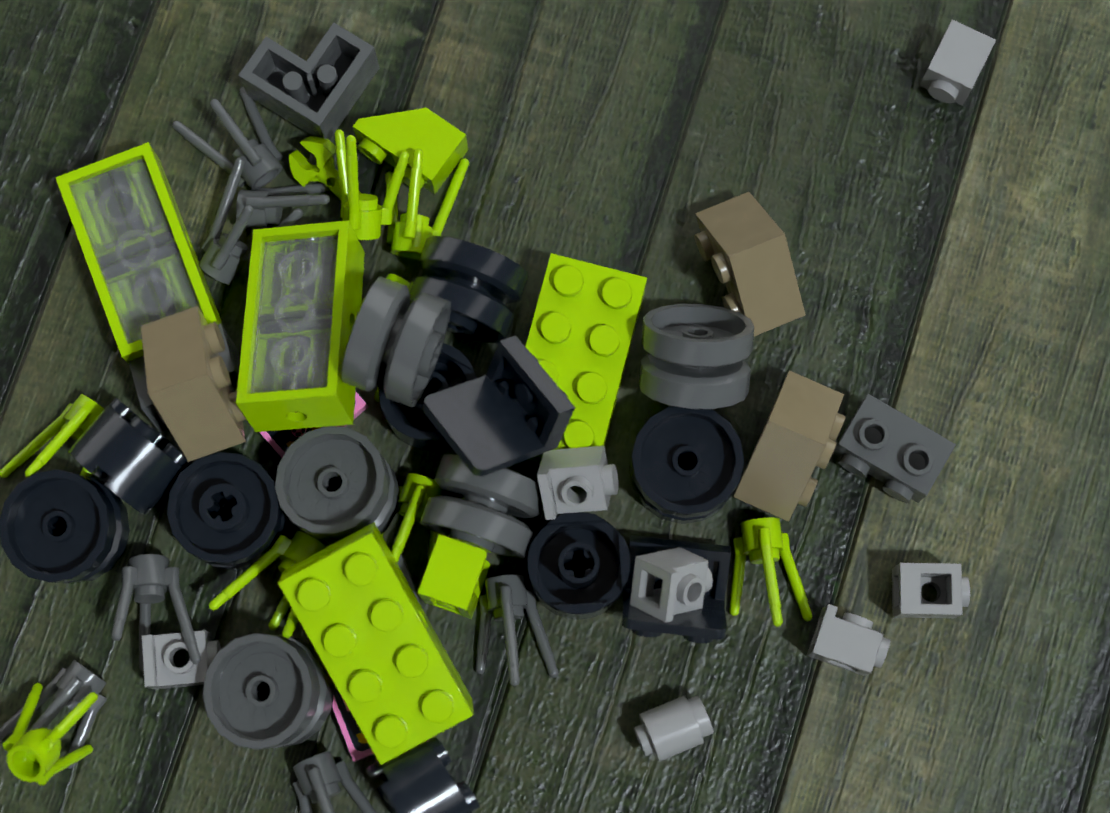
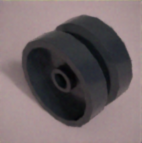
(474, 282)
(700, 438)
(206, 492)
(46, 548)

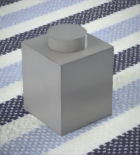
(957, 63)

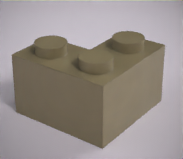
(752, 260)
(191, 383)
(793, 442)

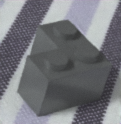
(314, 91)

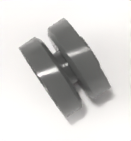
(396, 341)
(696, 356)
(336, 484)
(483, 508)
(266, 717)

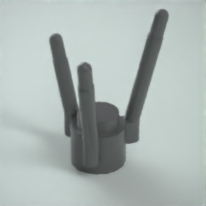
(260, 159)
(269, 202)
(226, 254)
(149, 579)
(506, 599)
(69, 689)
(319, 781)

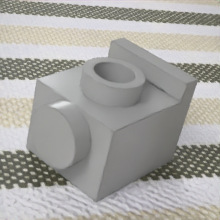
(576, 480)
(683, 585)
(951, 589)
(848, 642)
(159, 663)

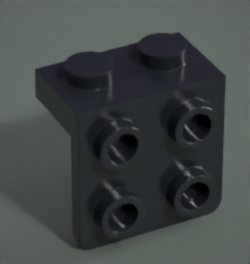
(504, 414)
(696, 625)

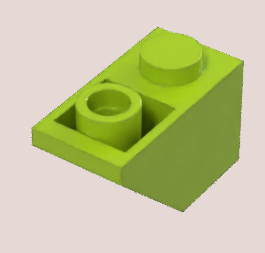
(390, 134)

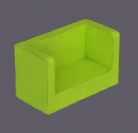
(454, 576)

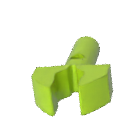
(325, 168)

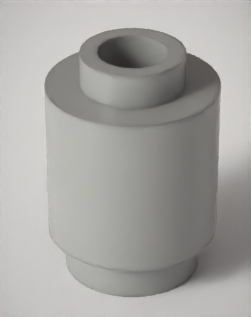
(673, 727)

